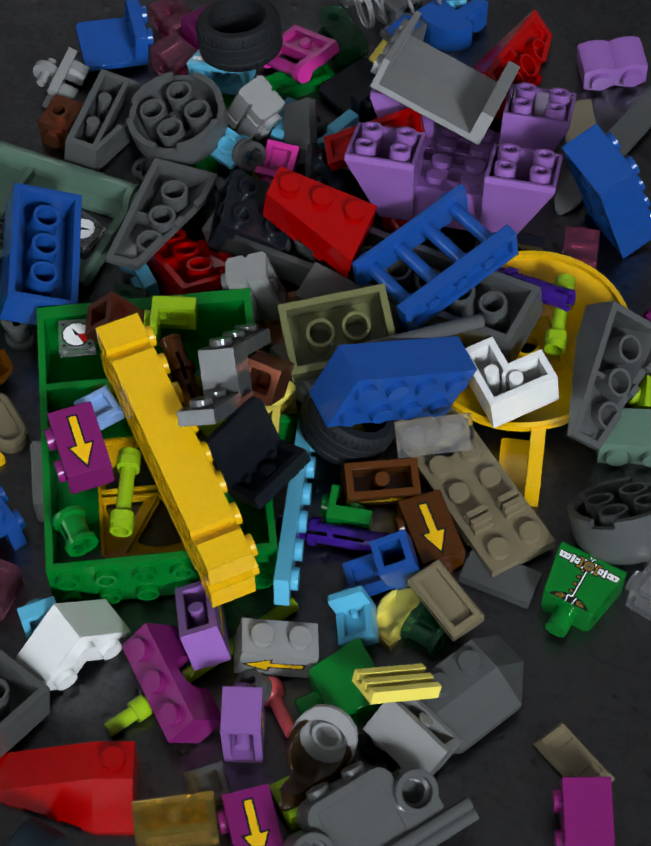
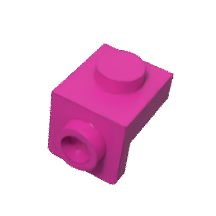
(278, 155)

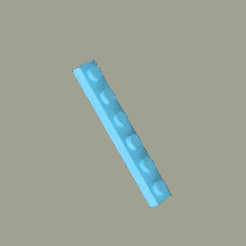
(294, 522)

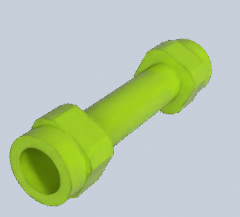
(556, 337)
(122, 517)

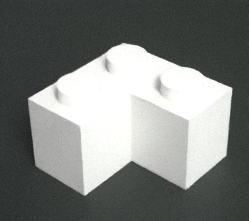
(513, 387)
(69, 638)

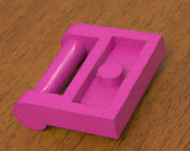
(308, 48)

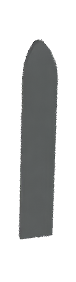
(627, 131)

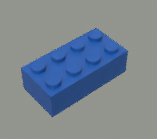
(610, 189)
(39, 252)
(392, 380)

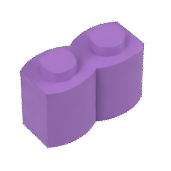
(611, 63)

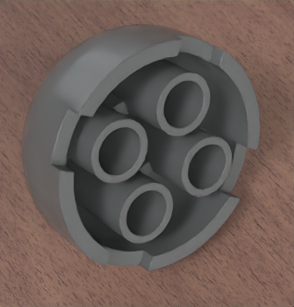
(178, 118)
(614, 521)

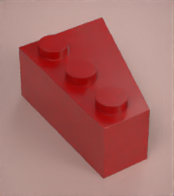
(319, 217)

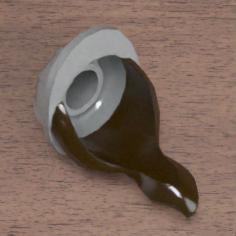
(317, 751)

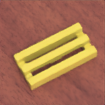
(396, 683)

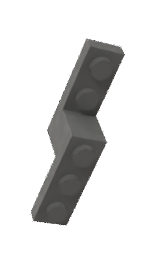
(224, 375)

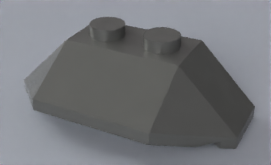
(478, 688)

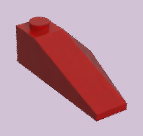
(524, 46)
(187, 266)
(75, 784)

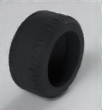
(239, 34)
(343, 443)

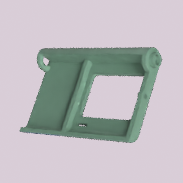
(99, 193)

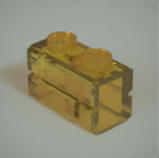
(176, 820)

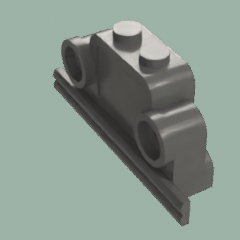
(379, 810)

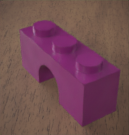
(181, 709)

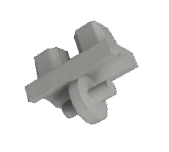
(69, 70)

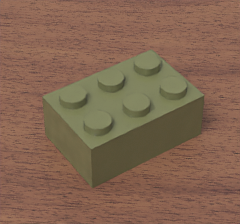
(322, 323)

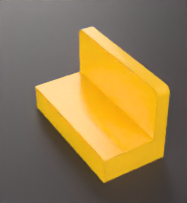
(524, 462)

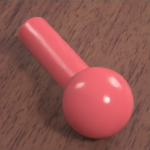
(279, 707)

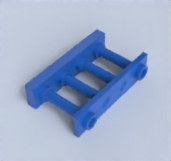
(443, 287)

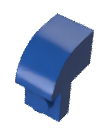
(452, 28)
(387, 566)

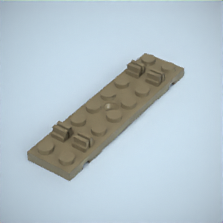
(486, 506)

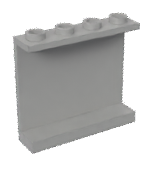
(439, 84)

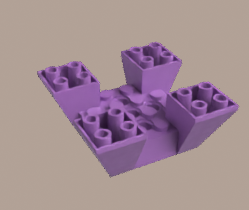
(503, 176)

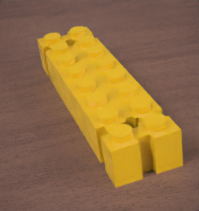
(178, 461)

